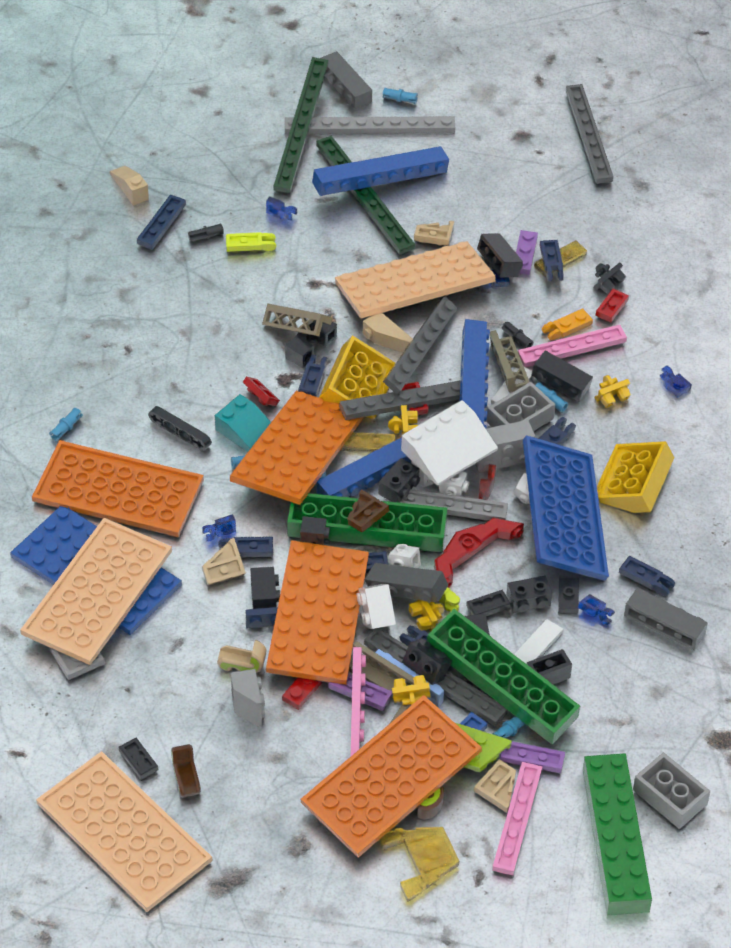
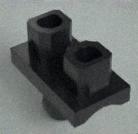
(606, 275)

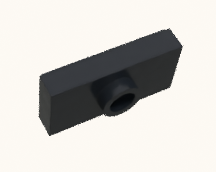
(568, 595)
(489, 603)
(138, 758)

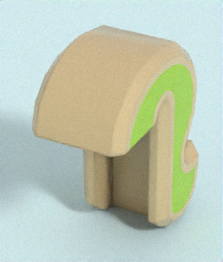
(242, 659)

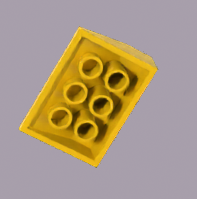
(356, 373)
(635, 475)

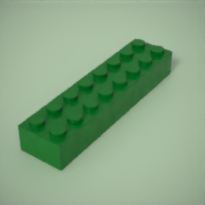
(403, 524)
(504, 676)
(616, 834)

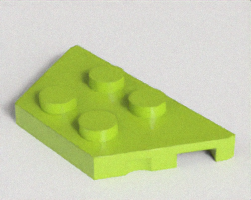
(491, 747)

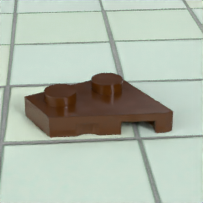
(366, 511)

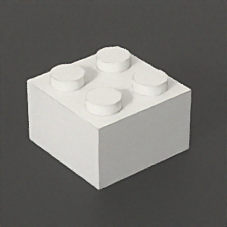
(376, 606)

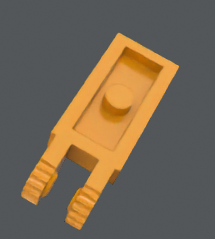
(567, 325)

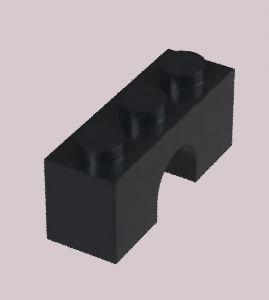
(301, 347)

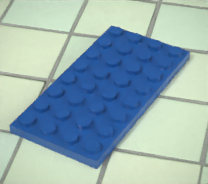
(565, 508)
(57, 542)

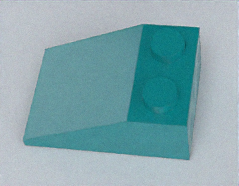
(241, 422)

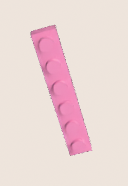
(574, 345)
(358, 698)
(517, 818)

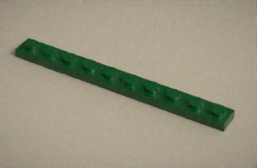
(300, 125)
(369, 200)

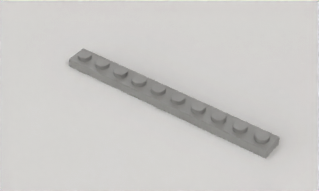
(378, 125)

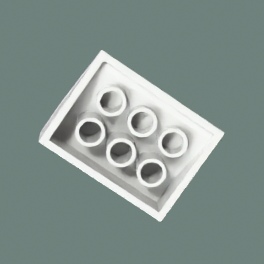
(448, 443)

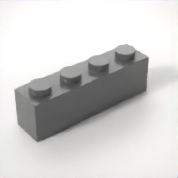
(347, 81)
(409, 581)
(665, 618)

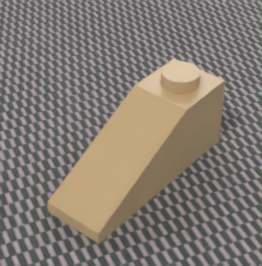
(131, 184)
(385, 332)

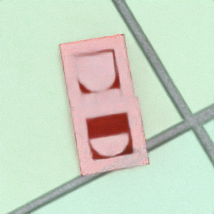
(487, 485)

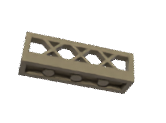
(294, 315)
(505, 365)
(381, 674)

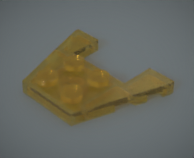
(430, 853)

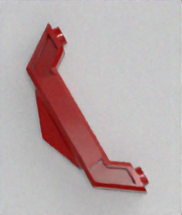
(472, 540)

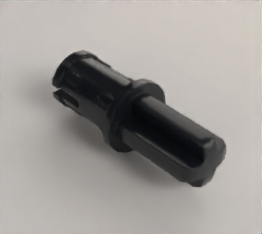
(206, 232)
(517, 335)

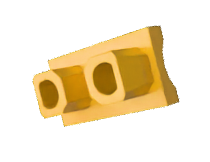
(612, 387)
(407, 417)
(429, 611)
(410, 693)

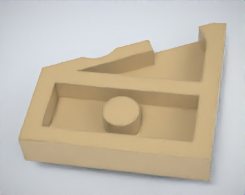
(434, 233)
(224, 565)
(497, 785)

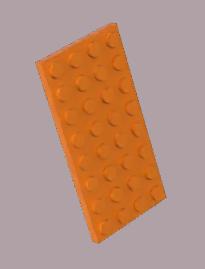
(295, 448)
(118, 488)
(317, 612)
(391, 775)

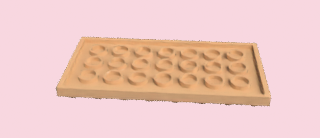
(414, 279)
(96, 591)
(124, 831)

